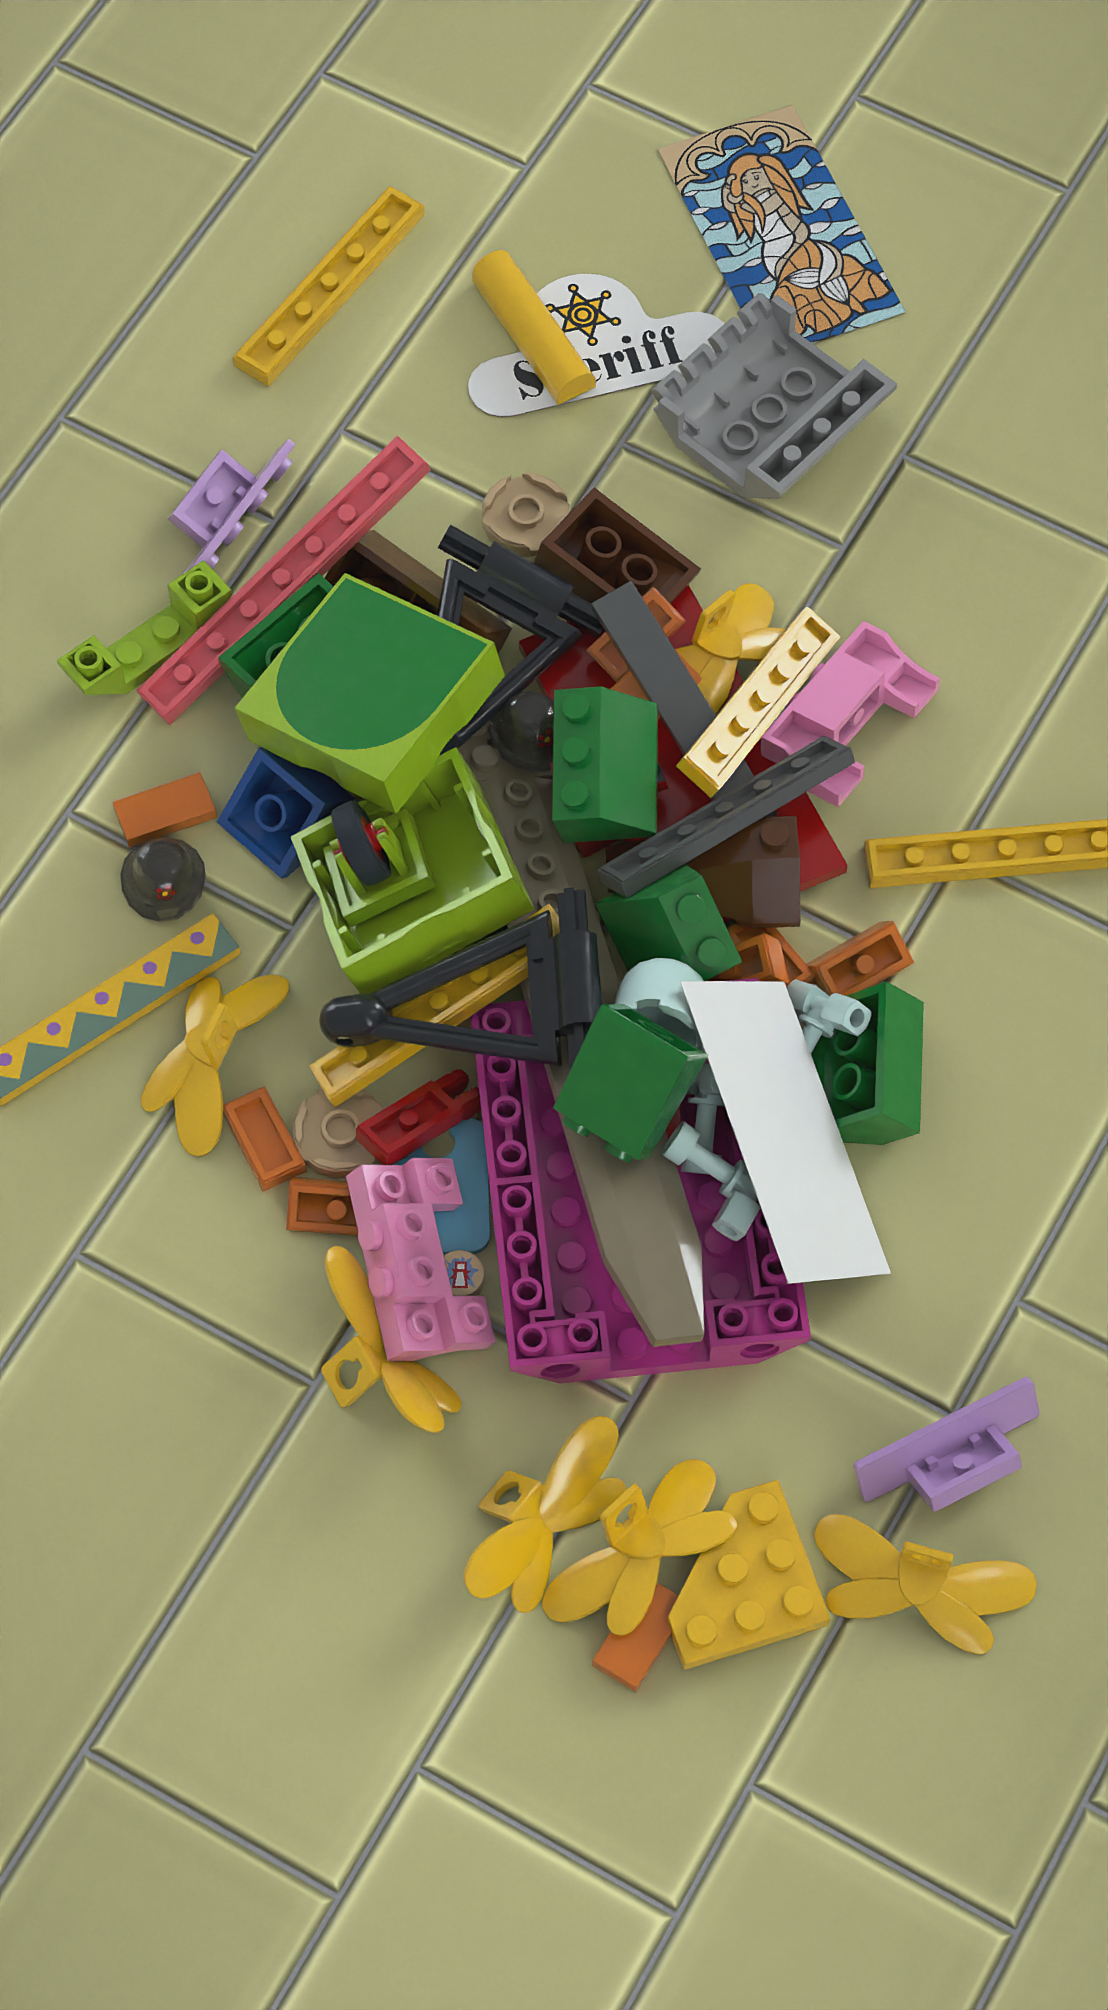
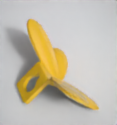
(735, 633)
(192, 1067)
(411, 1386)
(567, 1500)
(629, 1569)
(921, 1577)

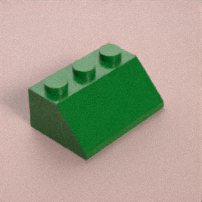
(260, 646)
(604, 765)
(878, 1074)

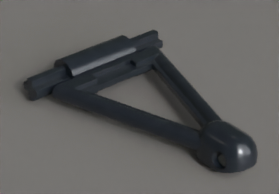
(520, 594)
(561, 986)

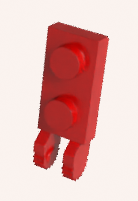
(419, 1117)

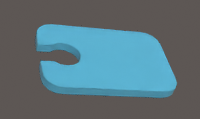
(469, 1224)

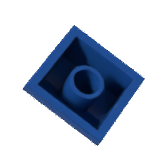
(276, 803)

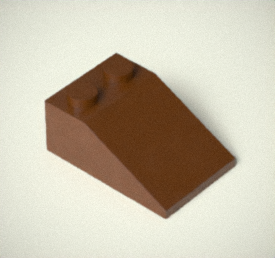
(606, 547)

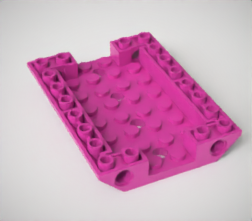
(557, 1295)

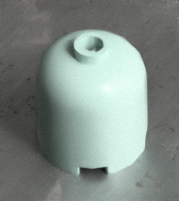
(656, 993)

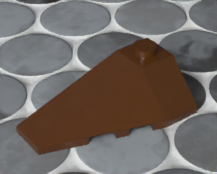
(750, 873)

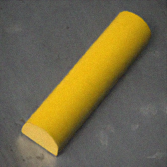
(532, 327)

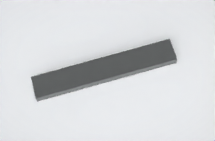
(660, 672)
(725, 816)

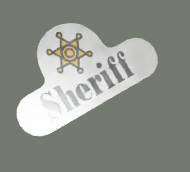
(608, 333)

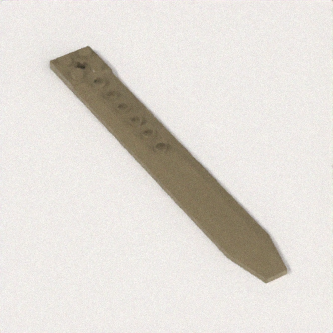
(633, 1206)

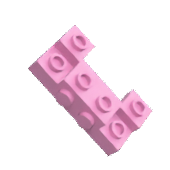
(844, 697)
(407, 1262)

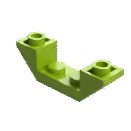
(142, 651)

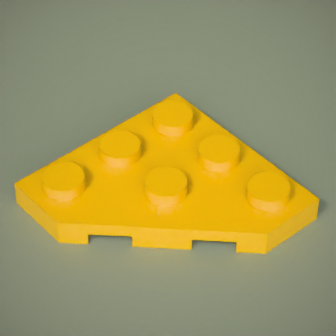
(749, 1587)

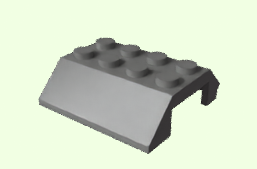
(764, 401)

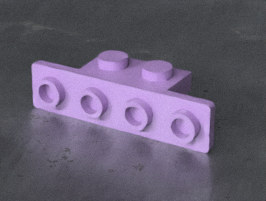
(221, 497)
(954, 1452)

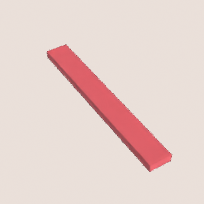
(309, 552)

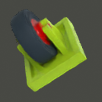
(375, 862)

